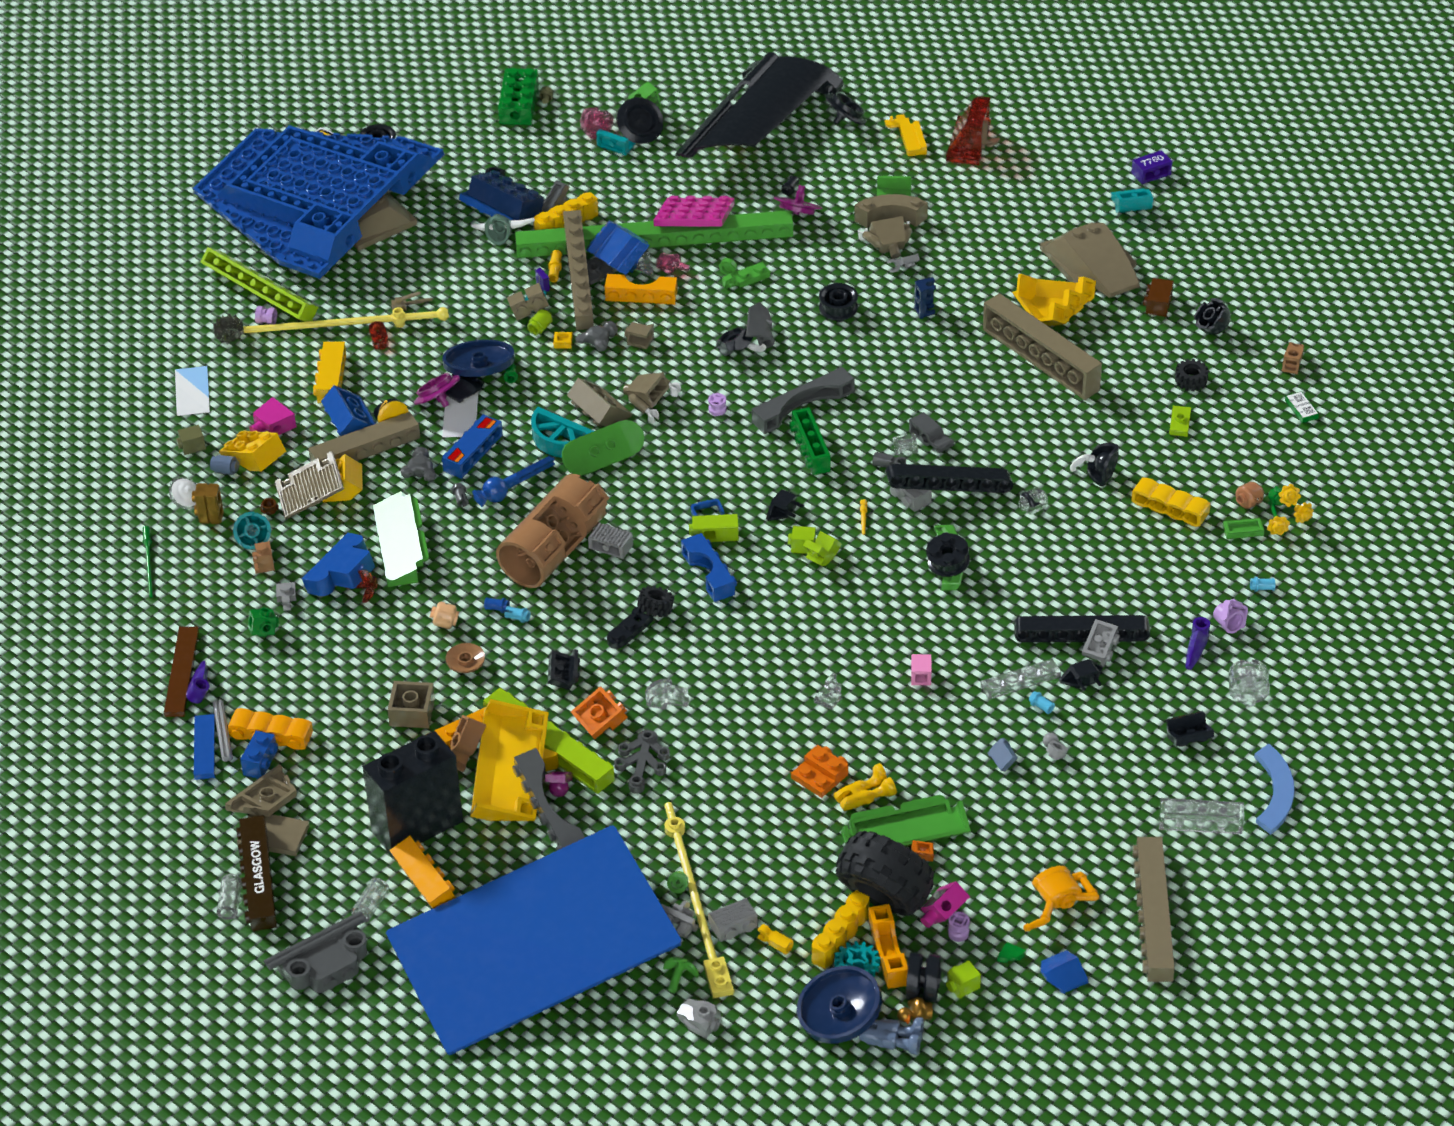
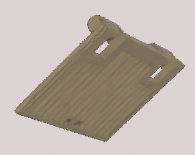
(309, 485)

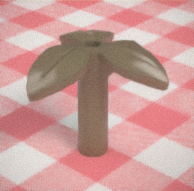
(991, 142)

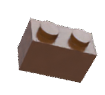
(1158, 297)

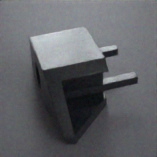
(782, 506)
(1082, 674)

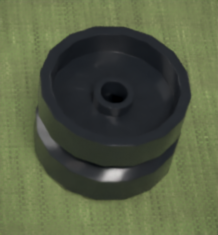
(925, 977)

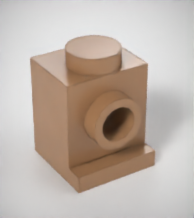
(263, 557)

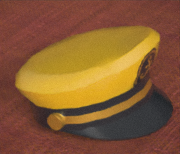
(389, 409)

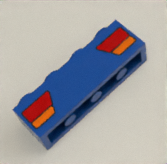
(472, 446)

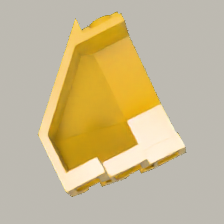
(1053, 300)

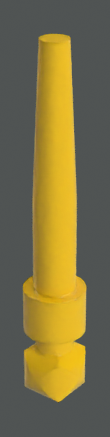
(863, 510)

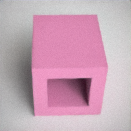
(920, 669)

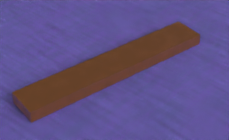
(181, 671)

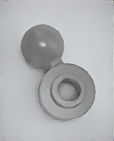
(1054, 748)

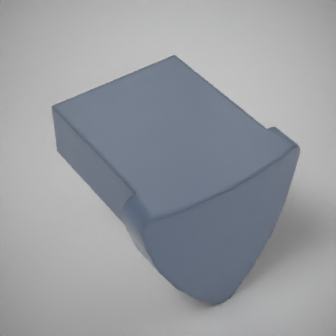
(1002, 754)

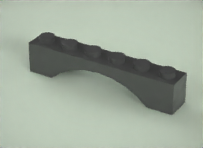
(829, 386)
(531, 770)

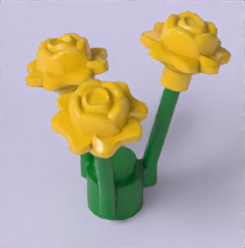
(1289, 496)

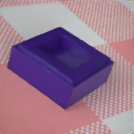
(543, 279)

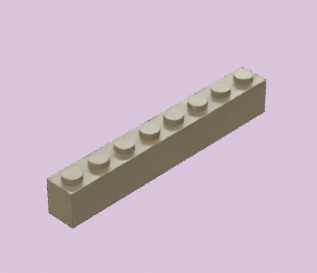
(578, 269)
(1154, 909)

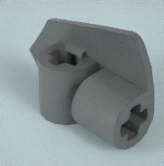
(760, 325)

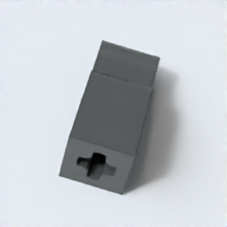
(929, 432)

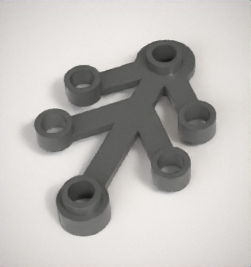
(646, 740)

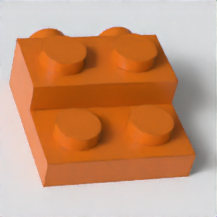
(599, 712)
(820, 771)

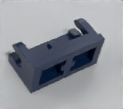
(924, 297)

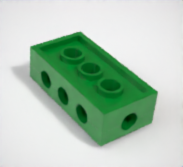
(518, 96)

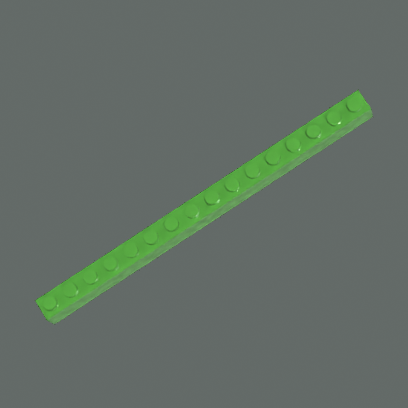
(736, 228)

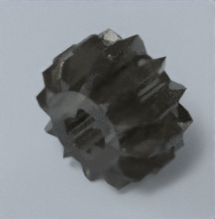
(228, 328)

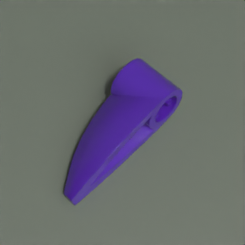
(1197, 641)
(198, 685)

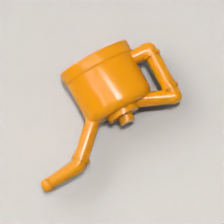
(1060, 890)

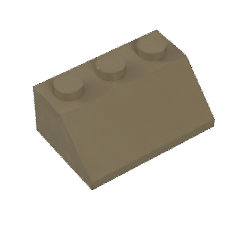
(597, 403)

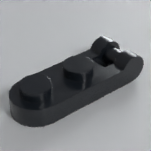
(628, 629)

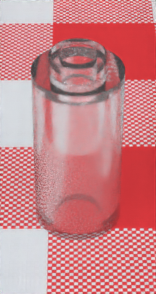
(229, 897)
(371, 898)

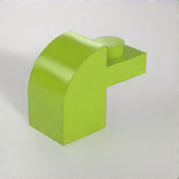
(822, 549)

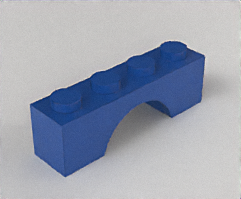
(699, 552)

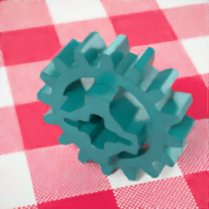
(858, 956)

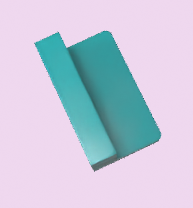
(613, 142)

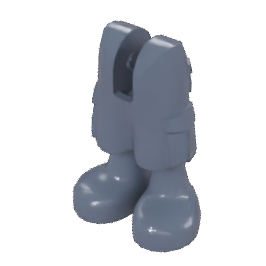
(886, 1034)

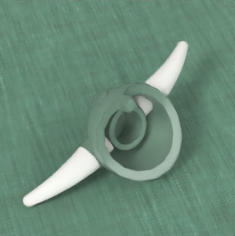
(499, 228)

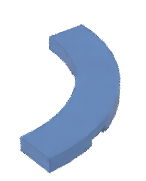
(1282, 786)

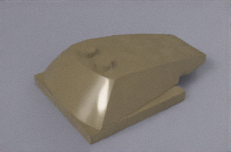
(383, 221)
(1094, 254)

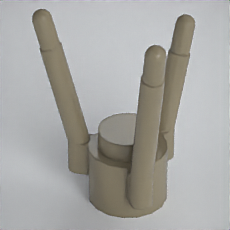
(402, 303)

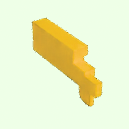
(911, 134)

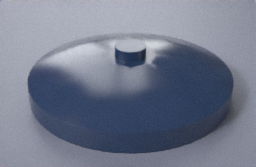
(478, 358)
(839, 1004)

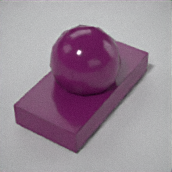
(558, 782)

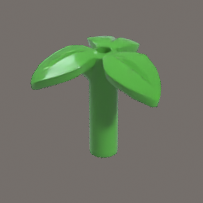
(679, 964)

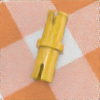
(555, 266)

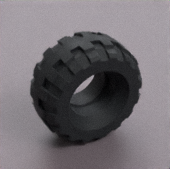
(885, 872)

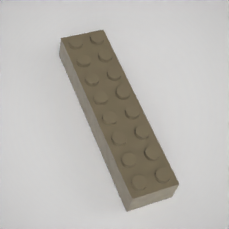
(1042, 346)

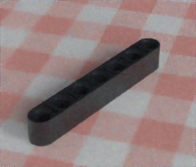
(949, 478)
(1077, 628)

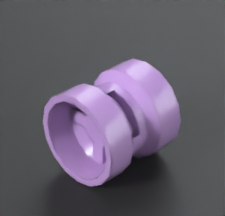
(265, 315)
(958, 926)

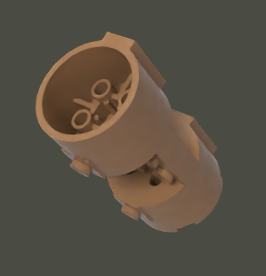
(552, 530)

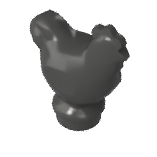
(598, 335)
(419, 465)

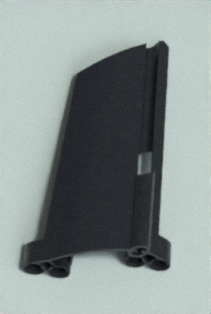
(774, 92)

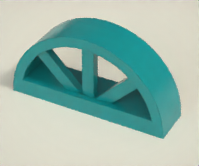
(547, 420)

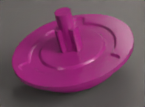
(798, 205)
(435, 389)

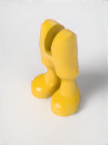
(858, 793)

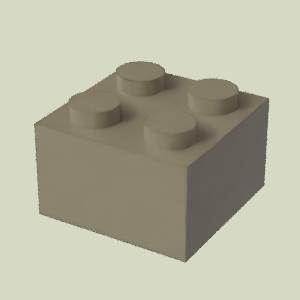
(411, 704)

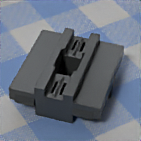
(598, 270)

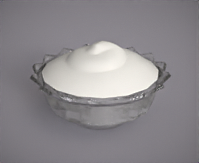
(181, 492)

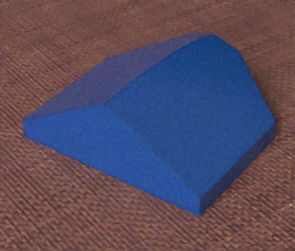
(1064, 971)

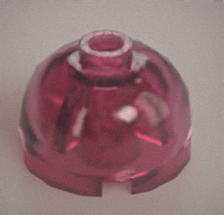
(593, 120)

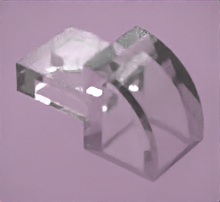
(662, 693)

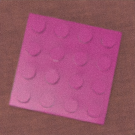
(694, 211)

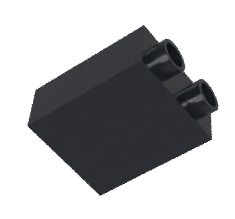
(413, 791)

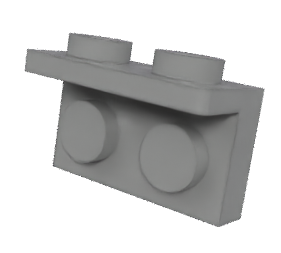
(1101, 641)

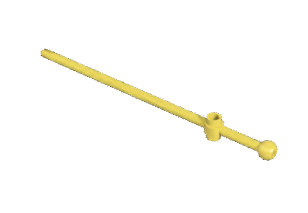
(398, 317)

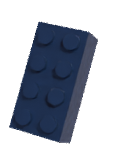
(505, 195)

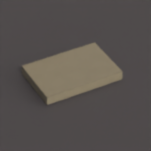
(284, 834)

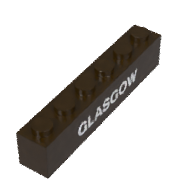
(258, 874)

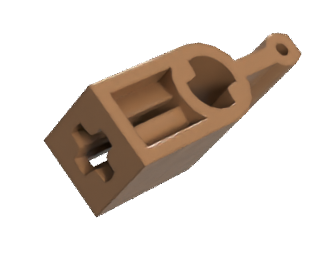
(466, 740)

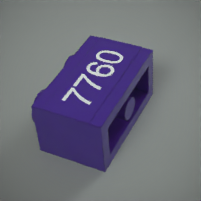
(1151, 167)

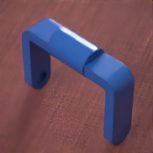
(706, 504)

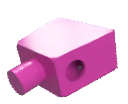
(273, 418)
(943, 904)

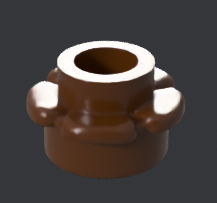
(269, 506)

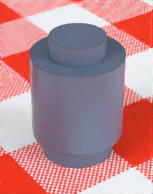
(224, 464)

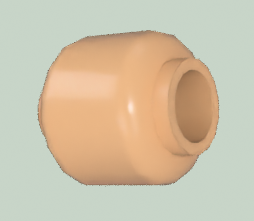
(444, 615)

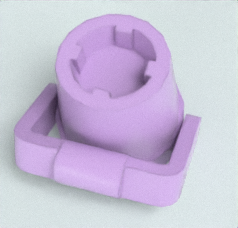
(1229, 617)

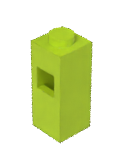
(716, 527)

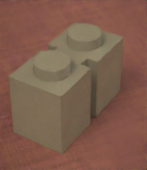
(536, 301)

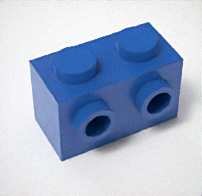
(259, 754)

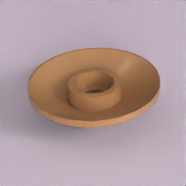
(465, 657)

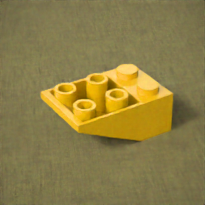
(254, 449)

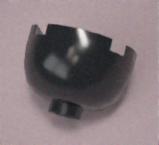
(1212, 316)

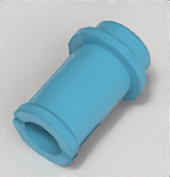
(1262, 584)
(518, 614)
(1041, 702)

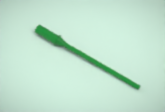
(147, 542)

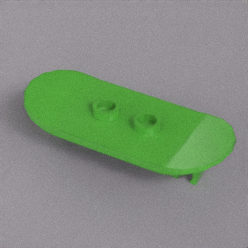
(602, 447)

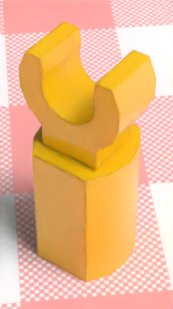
(775, 939)

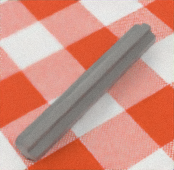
(222, 729)

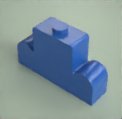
(339, 566)

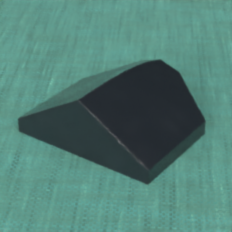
(464, 388)

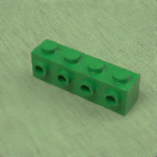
(810, 441)

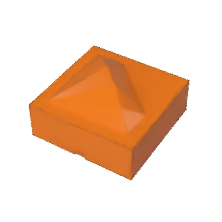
(923, 849)

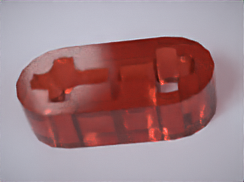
(381, 334)

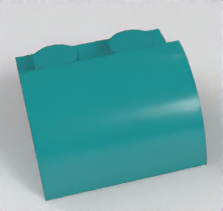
(1132, 200)

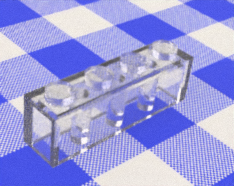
(1201, 816)

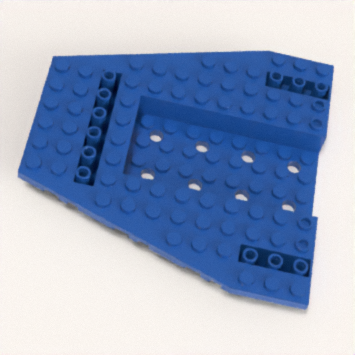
(307, 190)

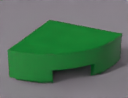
(1010, 953)

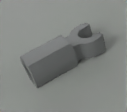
(885, 460)

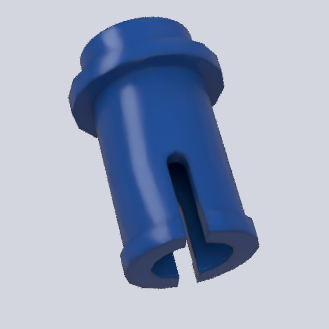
(496, 604)

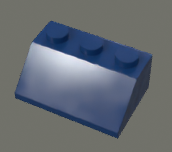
(346, 411)

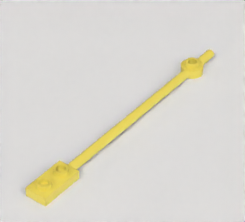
(714, 967)

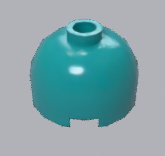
(244, 526)

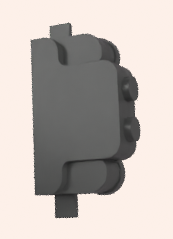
(324, 957)

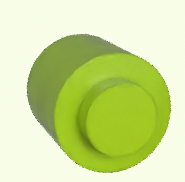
(539, 322)

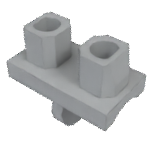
(685, 923)

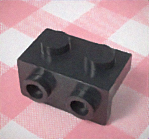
(563, 669)
(1188, 729)

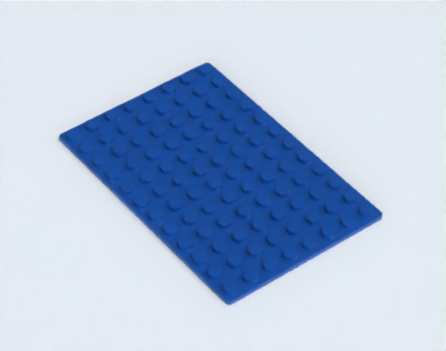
(532, 939)

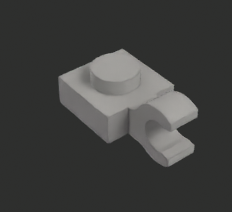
(908, 261)
(286, 593)

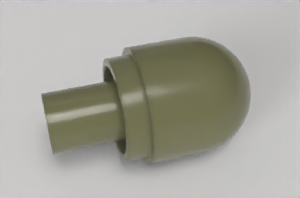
(546, 94)

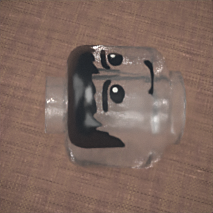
(1033, 501)

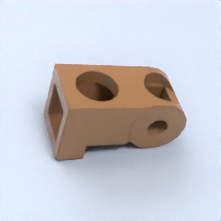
(1293, 358)

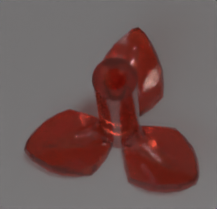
(369, 583)

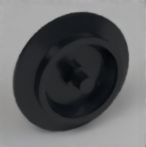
(846, 108)
(639, 120)

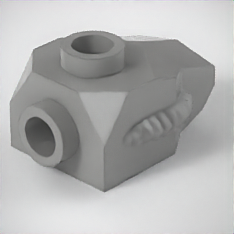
(700, 1017)

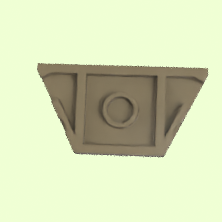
(264, 795)

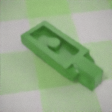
(746, 276)

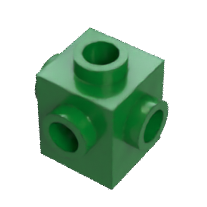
(262, 622)

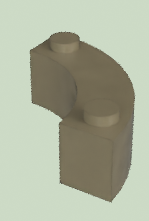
(891, 206)

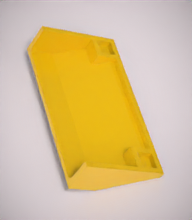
(507, 734)

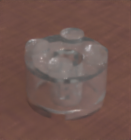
(1248, 682)

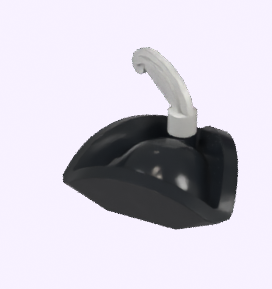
(736, 340)
(1100, 462)

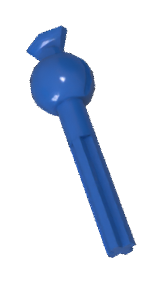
(496, 488)

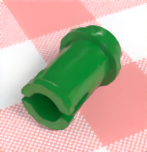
(510, 374)

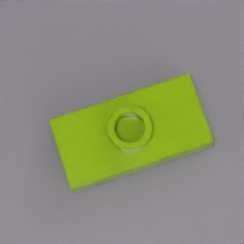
(1180, 421)

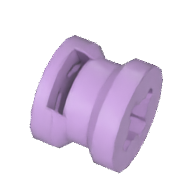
(717, 404)

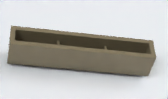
(370, 439)

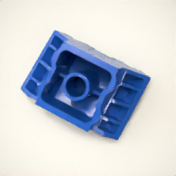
(618, 247)

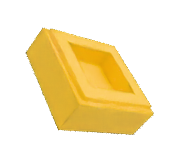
(563, 340)

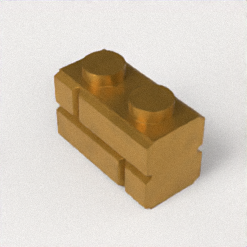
(208, 503)

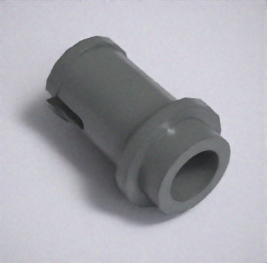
(459, 491)

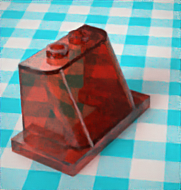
(967, 134)

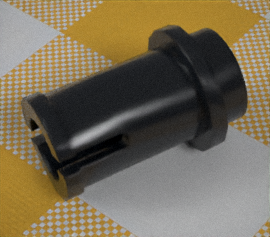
(789, 187)

